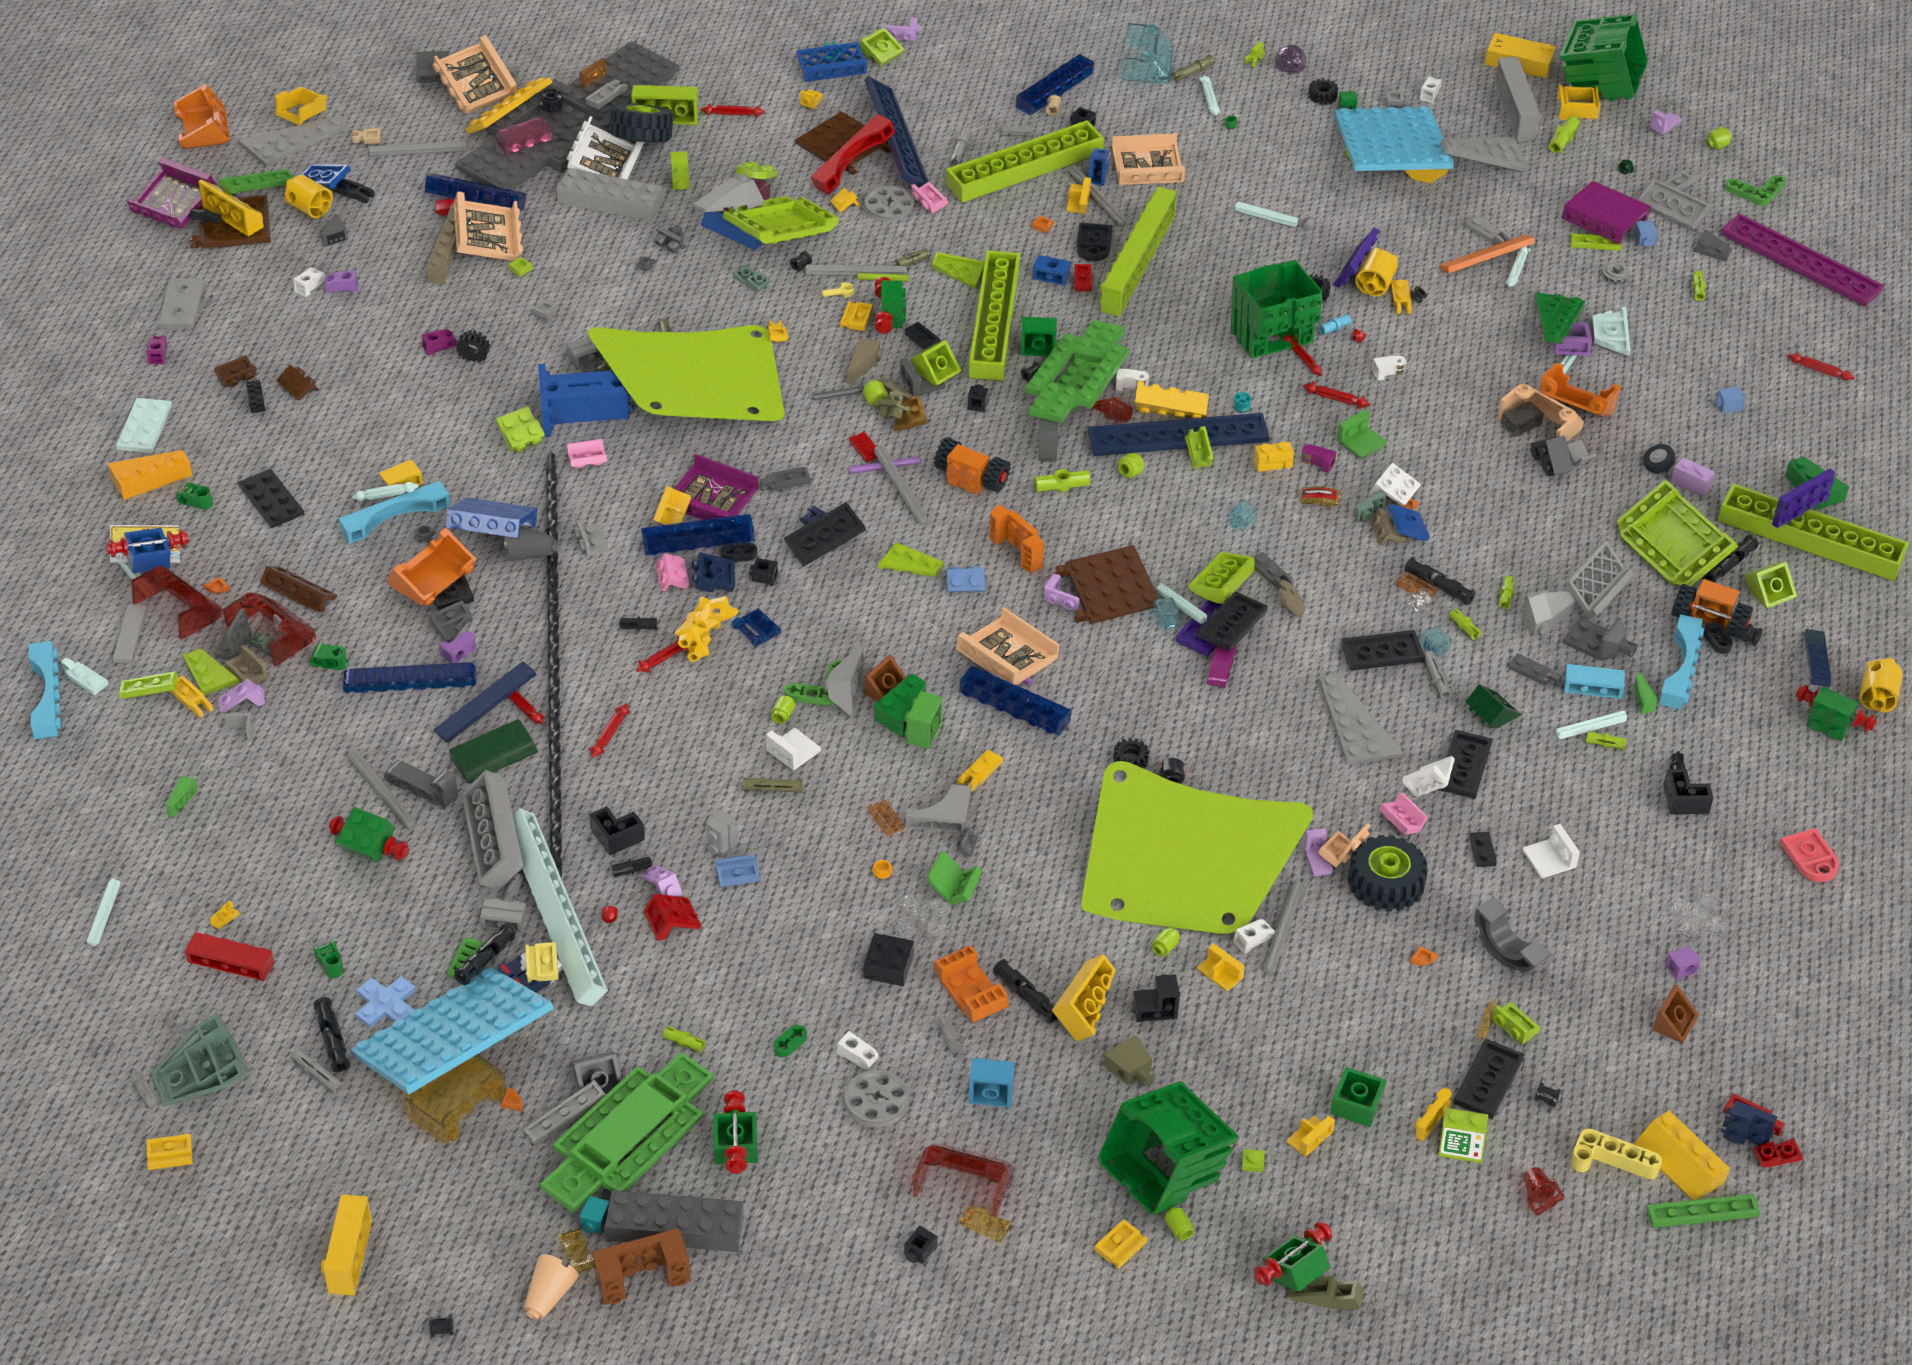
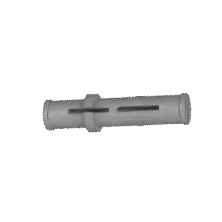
(961, 143)
(1439, 680)
(301, 1057)

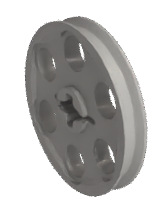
(883, 200)
(878, 1106)

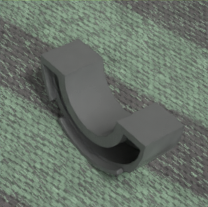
(1502, 942)

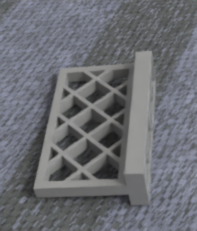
(1605, 594)

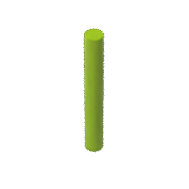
(893, 277)

